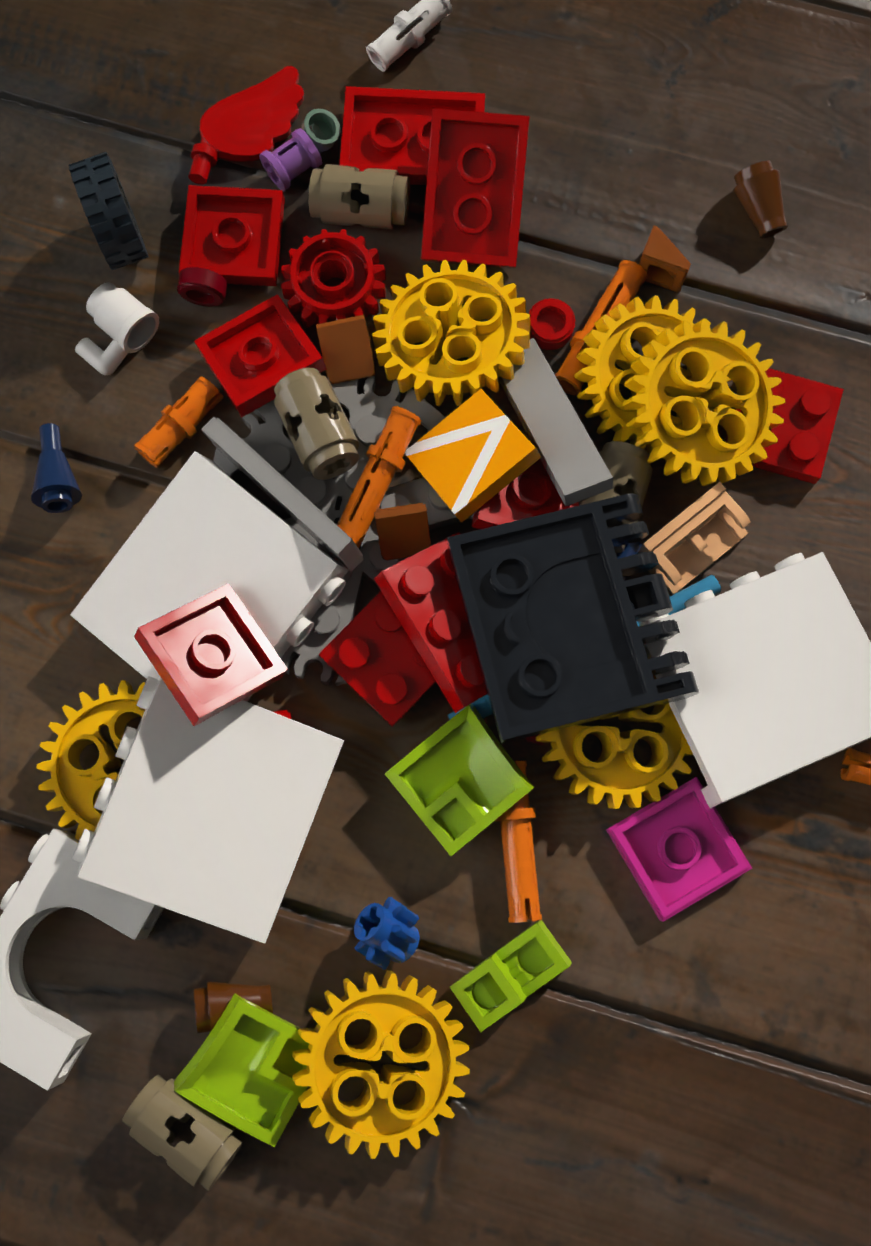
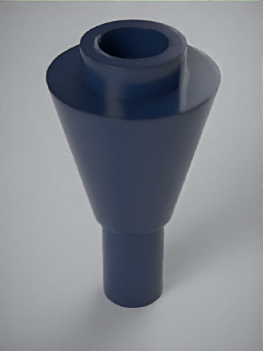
(54, 481)

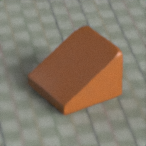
(664, 262)
(346, 349)
(402, 530)

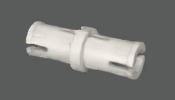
(388, 49)

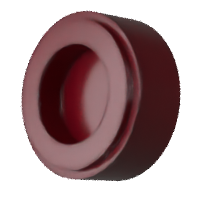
(202, 286)

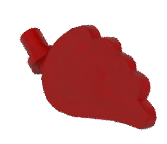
(247, 123)

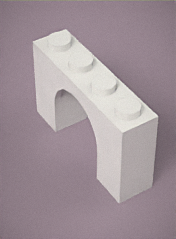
(33, 1036)

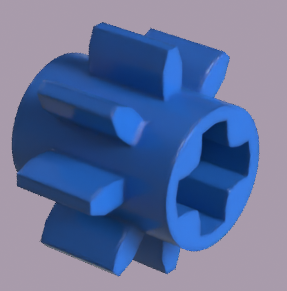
(386, 933)

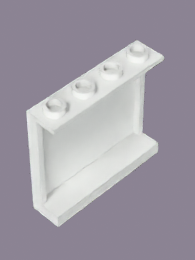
(197, 540)
(775, 675)
(208, 811)

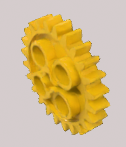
(415, 318)
(611, 345)
(711, 360)
(616, 769)
(79, 788)
(373, 1114)

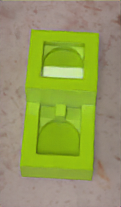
(510, 975)

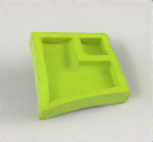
(459, 780)
(246, 1071)

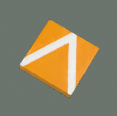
(472, 455)

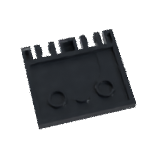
(562, 622)

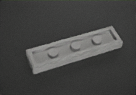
(556, 429)
(284, 494)

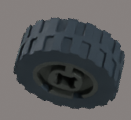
(108, 211)

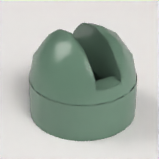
(324, 126)

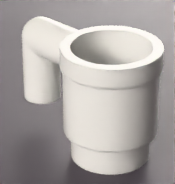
(123, 320)

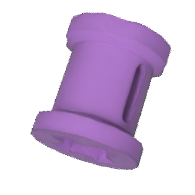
(291, 159)

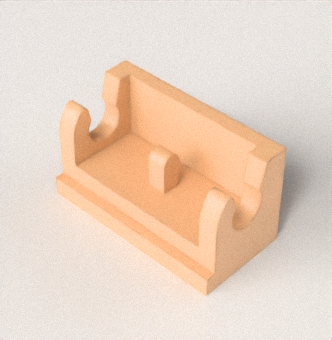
(697, 538)

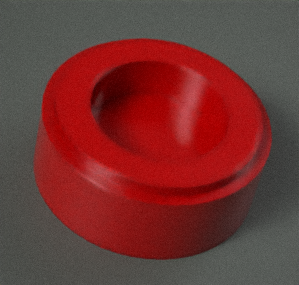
(551, 323)

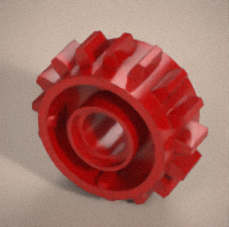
(330, 257)

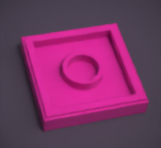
(678, 849)

